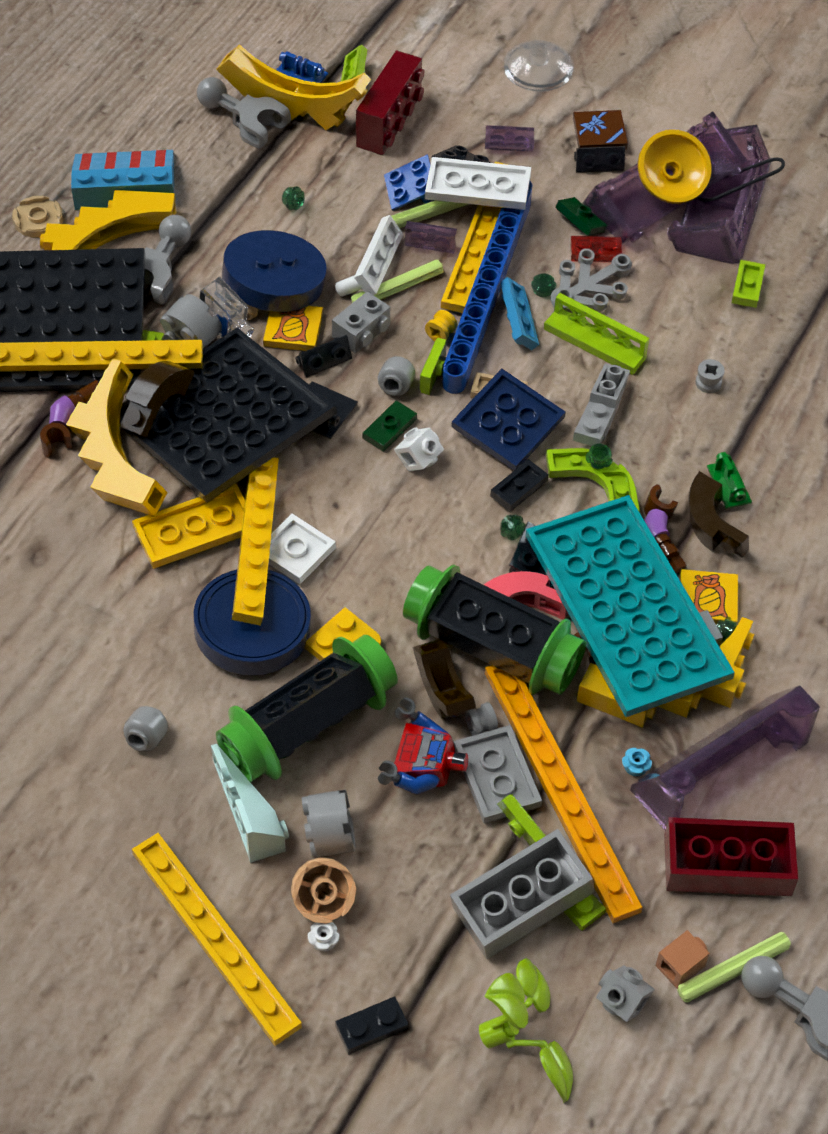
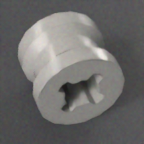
(709, 376)
(481, 719)

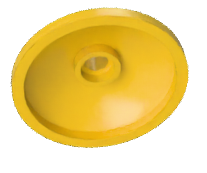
(684, 157)

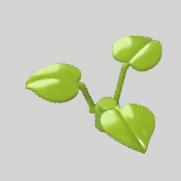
(509, 996)

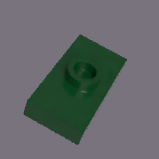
(581, 216)
(389, 425)

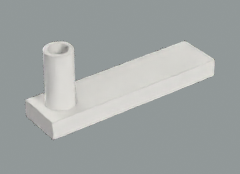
(375, 261)

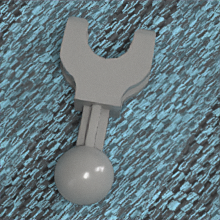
(248, 114)
(174, 232)
(764, 978)

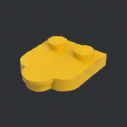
(344, 625)

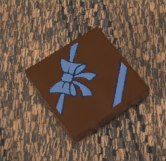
(600, 129)

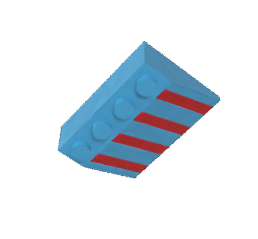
(99, 174)

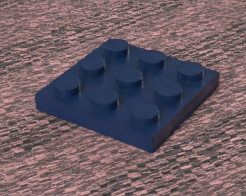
(508, 419)

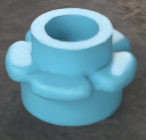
(636, 768)

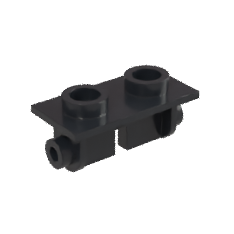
(600, 159)
(324, 356)

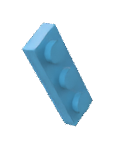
(519, 314)

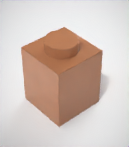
(682, 958)

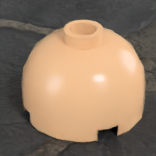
(323, 890)

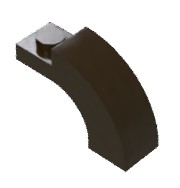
(151, 391)
(707, 525)
(441, 680)

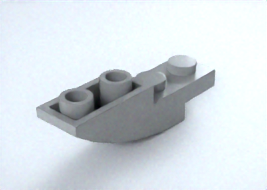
(602, 405)

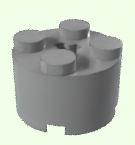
(190, 321)
(329, 823)

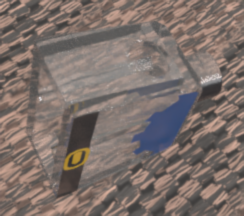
(227, 306)

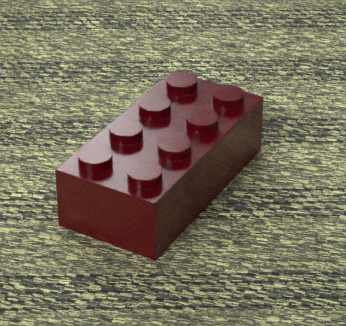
(389, 102)
(730, 856)

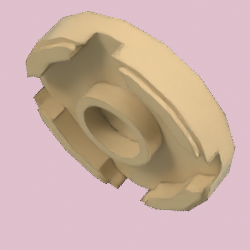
(34, 214)

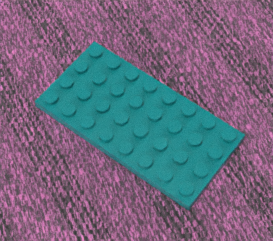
(629, 606)

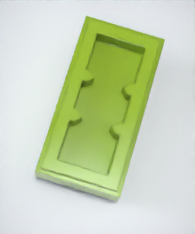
(354, 63)
(433, 366)
(521, 822)

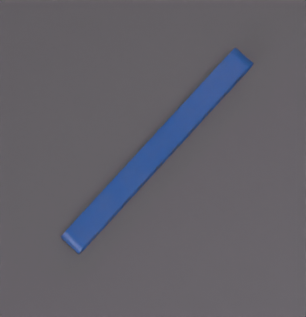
(483, 297)

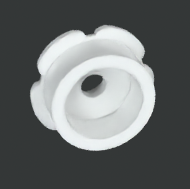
(323, 943)

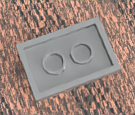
(497, 770)

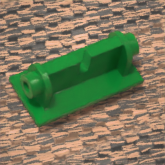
(733, 488)

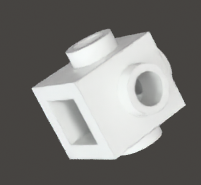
(419, 449)

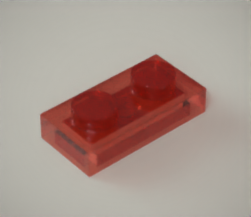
(603, 247)

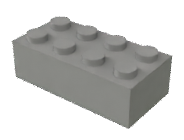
(522, 893)

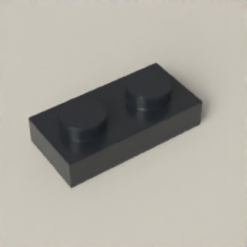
(519, 485)
(371, 1025)

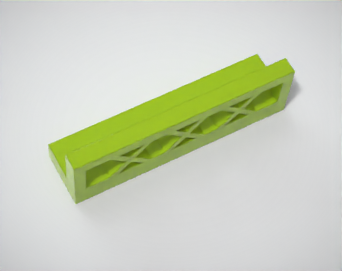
(596, 338)

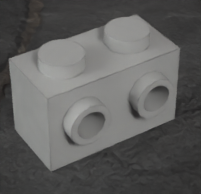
(362, 321)

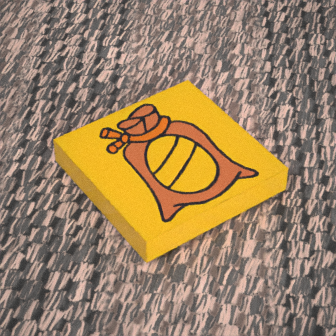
(293, 329)
(712, 592)

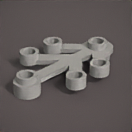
(619, 267)

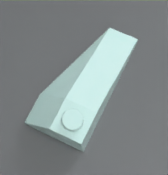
(255, 818)

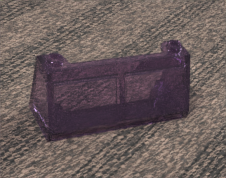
(631, 208)
(723, 226)
(778, 718)

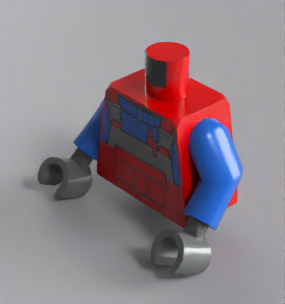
(423, 754)

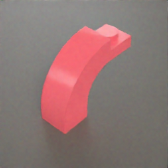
(531, 590)

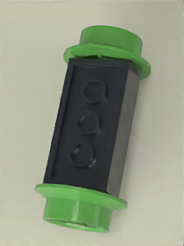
(494, 628)
(306, 705)

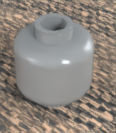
(396, 376)
(145, 728)

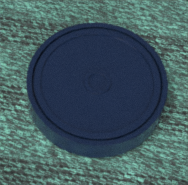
(274, 270)
(246, 646)

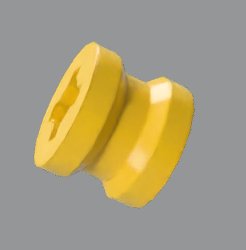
(441, 325)

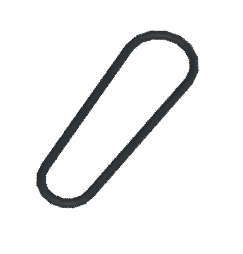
(750, 182)

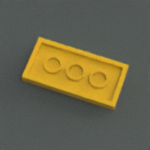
(191, 527)

